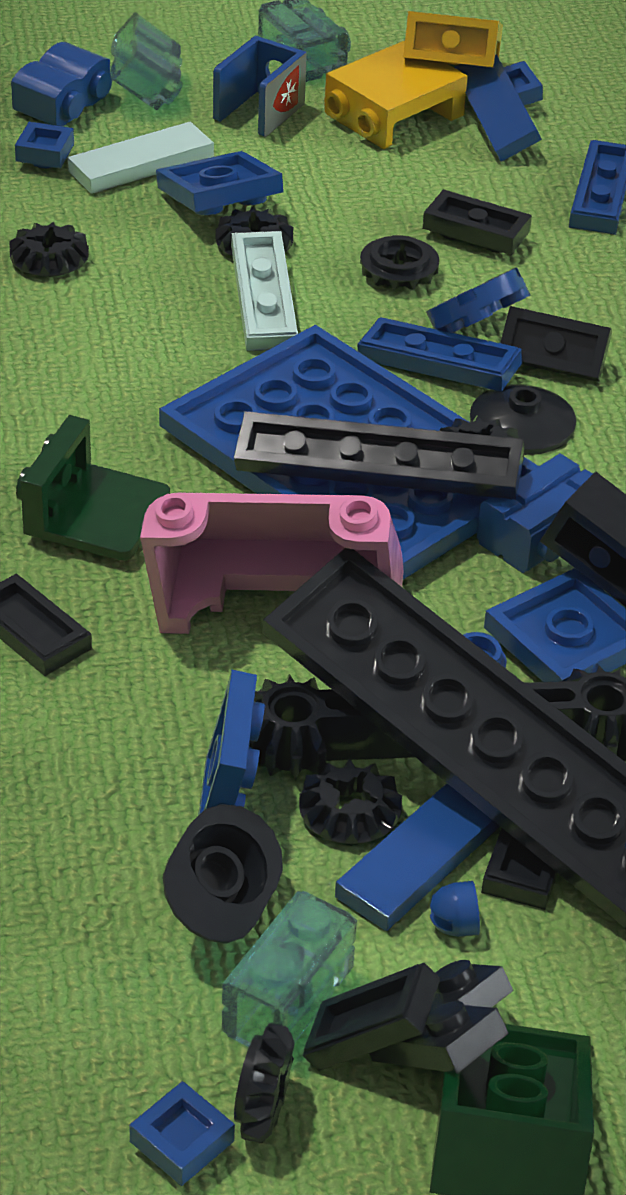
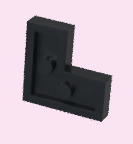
(459, 1020)

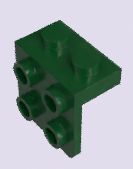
(82, 502)

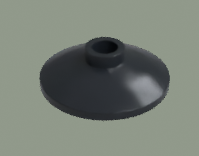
(537, 414)

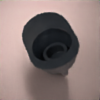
(223, 873)

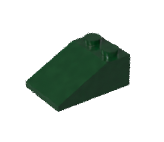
(517, 1118)

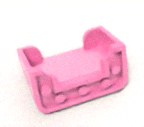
(269, 542)

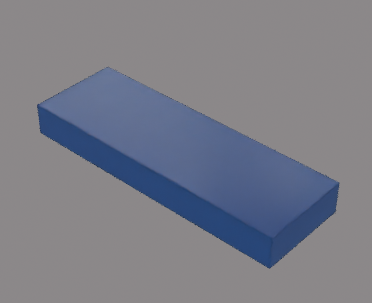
(499, 109)
(600, 189)
(441, 354)
(414, 858)

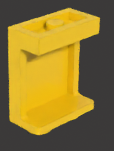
(452, 39)
(389, 88)

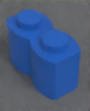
(61, 84)

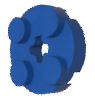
(479, 302)

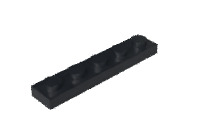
(380, 455)

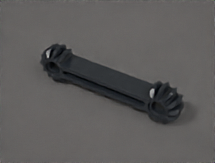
(315, 726)

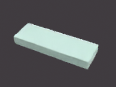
(139, 157)
(263, 289)

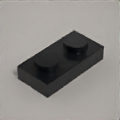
(477, 222)
(558, 343)

